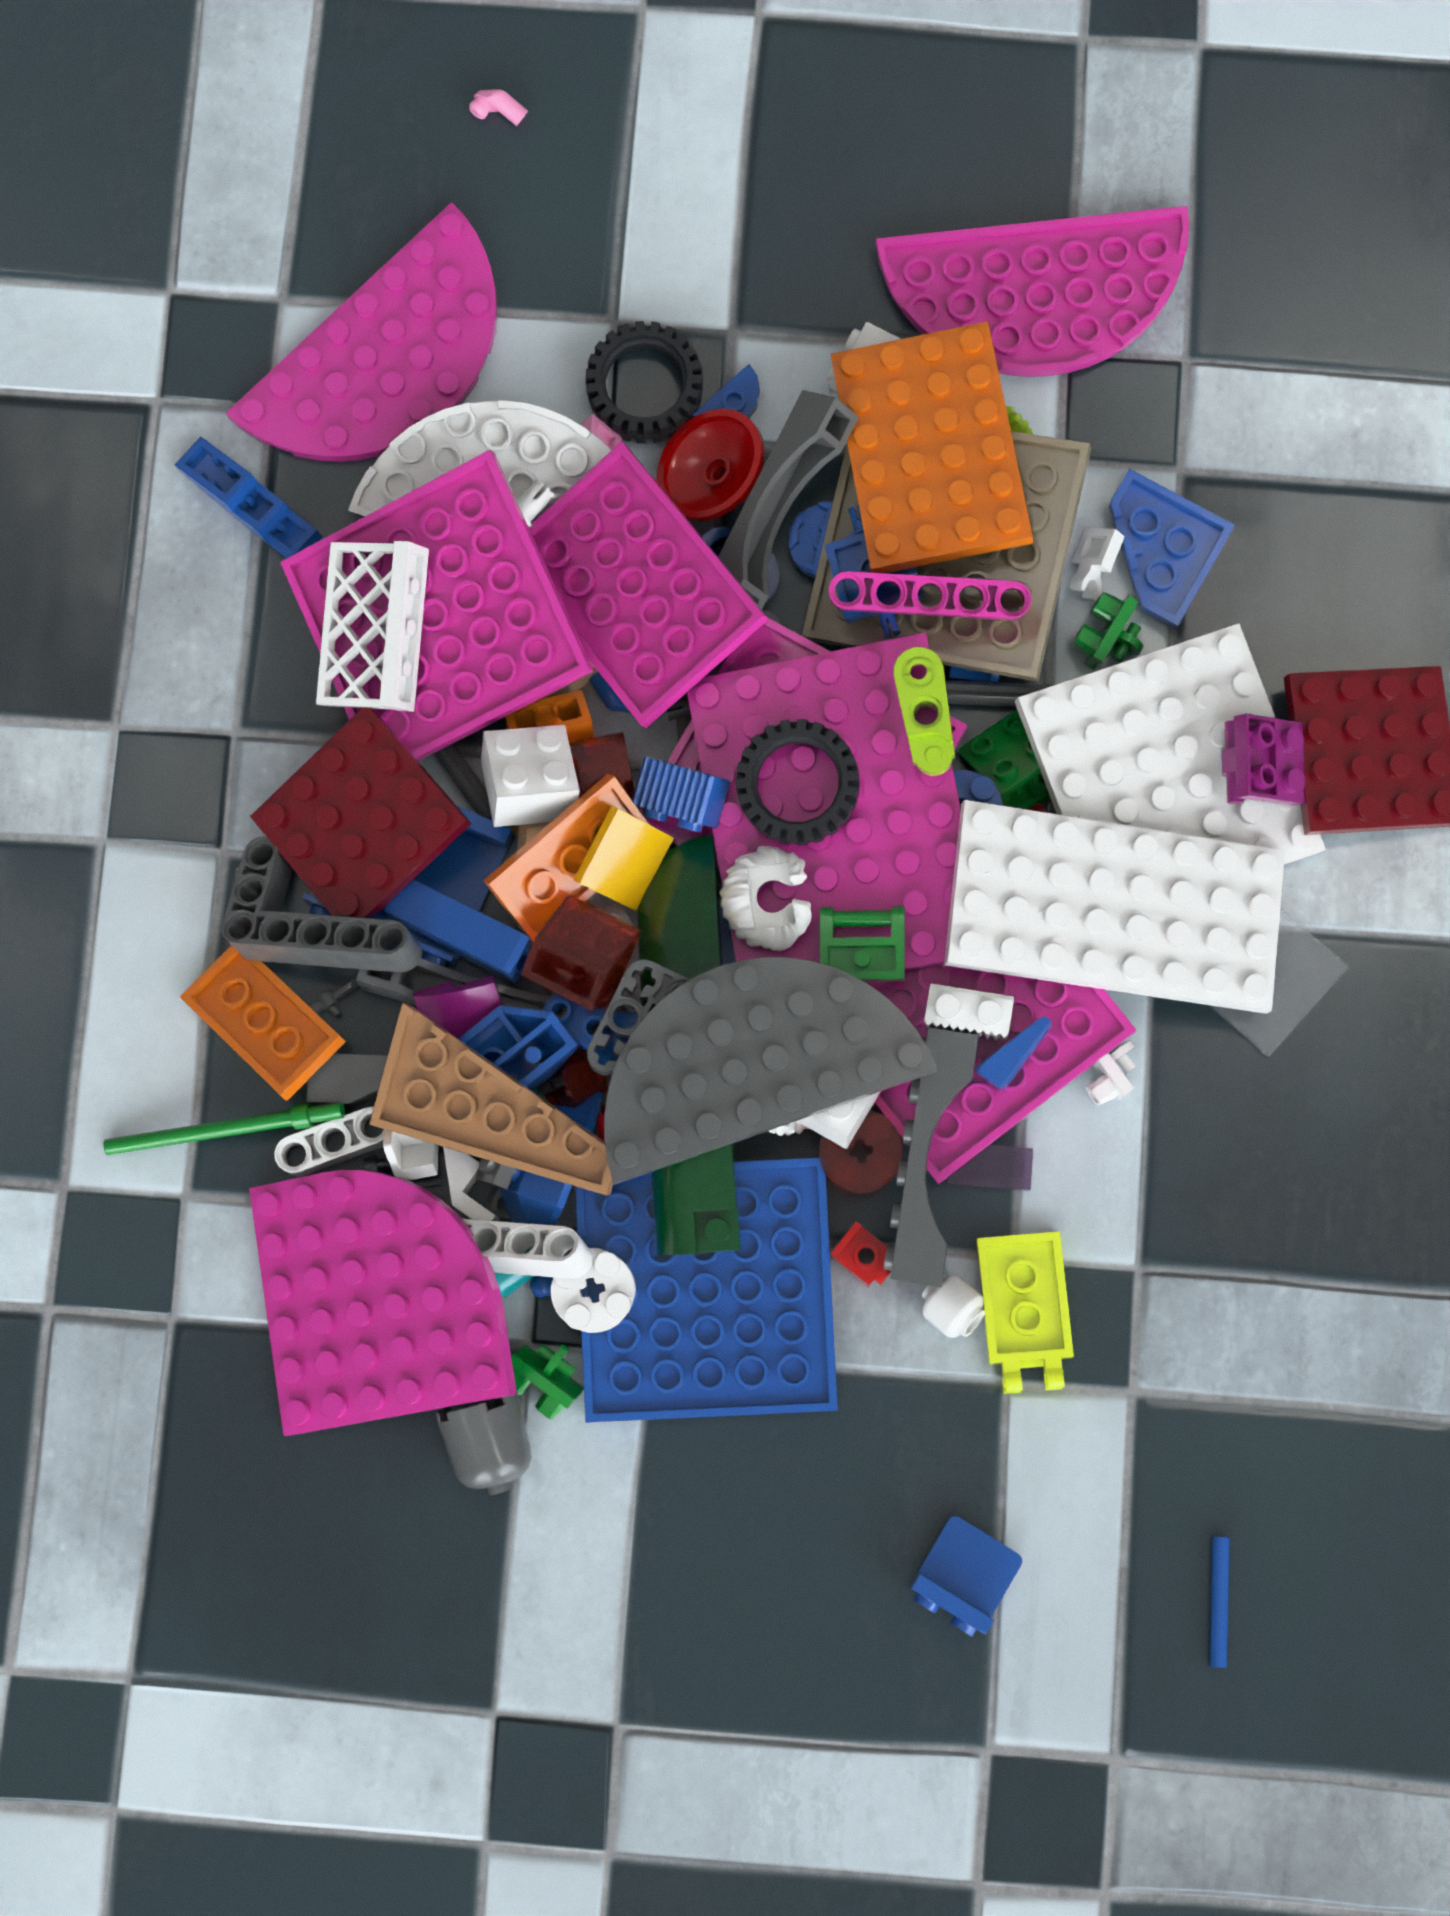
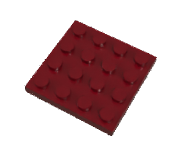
(1372, 748)
(360, 818)

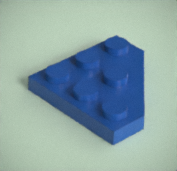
(1165, 545)

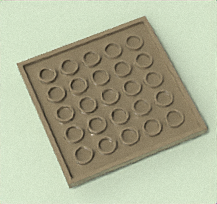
(1052, 486)

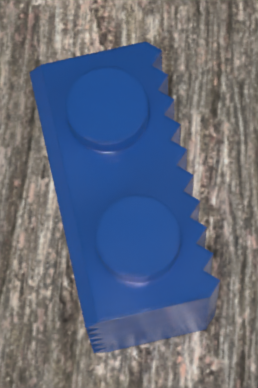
(680, 793)

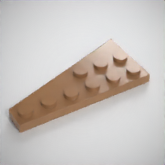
(462, 1101)

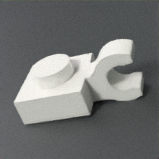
(1094, 555)

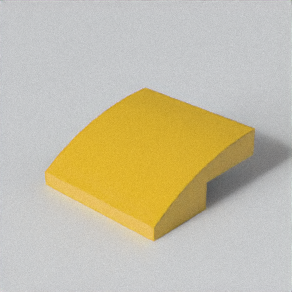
(623, 858)

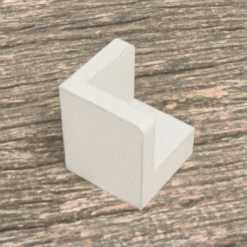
(410, 1156)

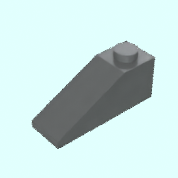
(347, 1079)

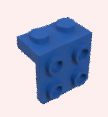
(965, 1575)

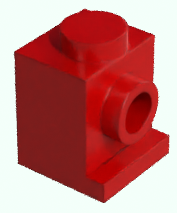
(847, 1255)

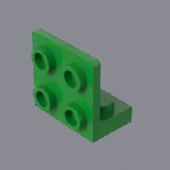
(1009, 761)

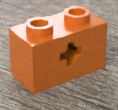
(564, 709)

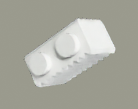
(969, 1011)

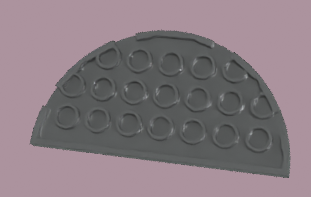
(749, 1055)

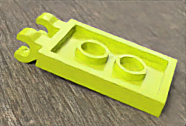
(1025, 1306)

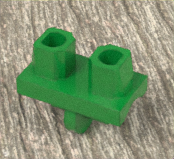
(1098, 645)
(548, 1373)

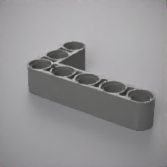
(257, 908)

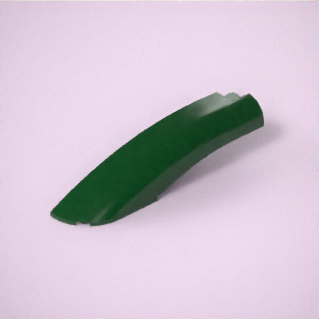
(682, 932)

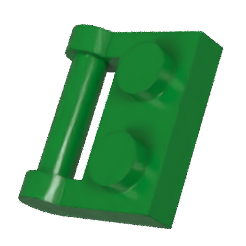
(865, 956)

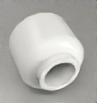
(953, 1307)

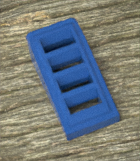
(1007, 1061)

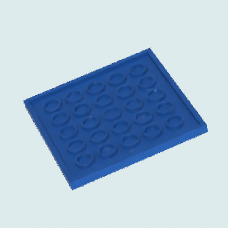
(716, 1327)

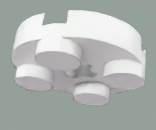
(614, 1301)

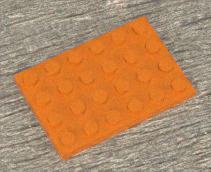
(932, 449)

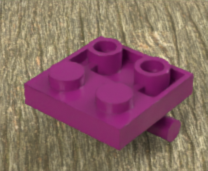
(1263, 760)

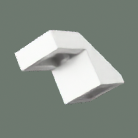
(462, 1175)

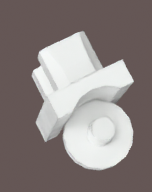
(1112, 1080)

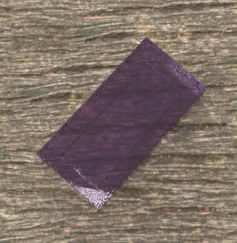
(997, 1168)

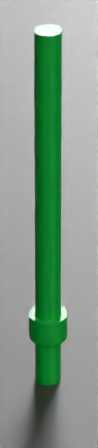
(300, 1117)

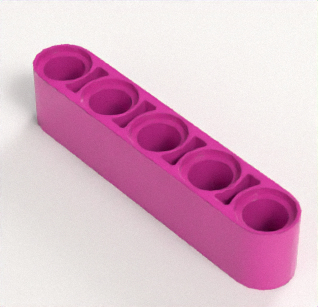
(949, 590)

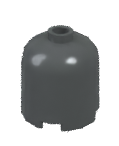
(486, 1443)

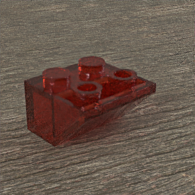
(581, 953)

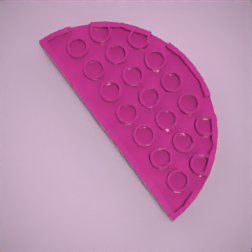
(1050, 289)
(386, 354)

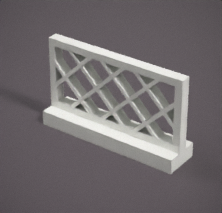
(401, 621)

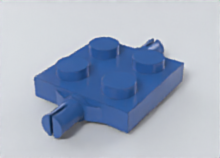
(852, 556)

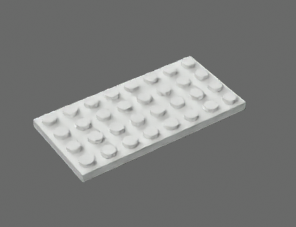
(1115, 907)

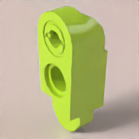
(932, 743)

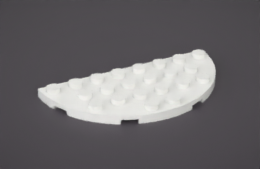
(525, 438)

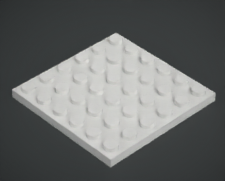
(1148, 741)

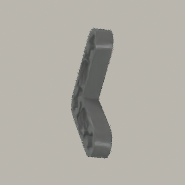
(665, 983)

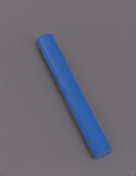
(1219, 1601)

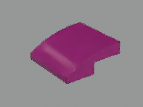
(461, 1006)

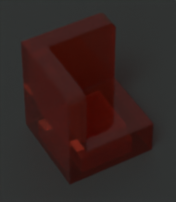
(579, 1082)

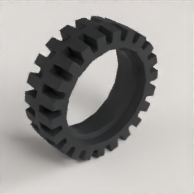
(633, 339)
(797, 733)

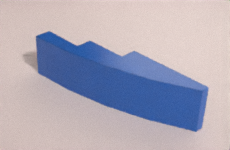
(246, 499)

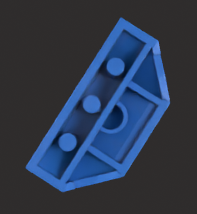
(523, 1043)
(538, 1198)

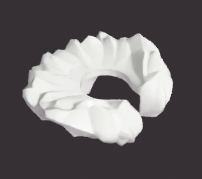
(740, 901)

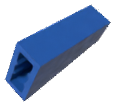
(462, 930)

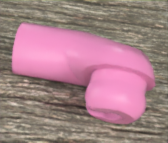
(497, 101)

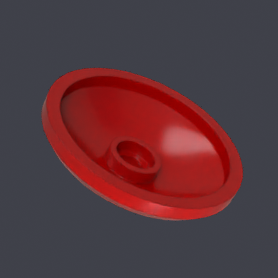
(711, 463)

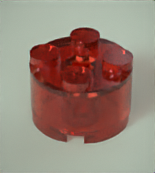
(602, 756)
(879, 1167)

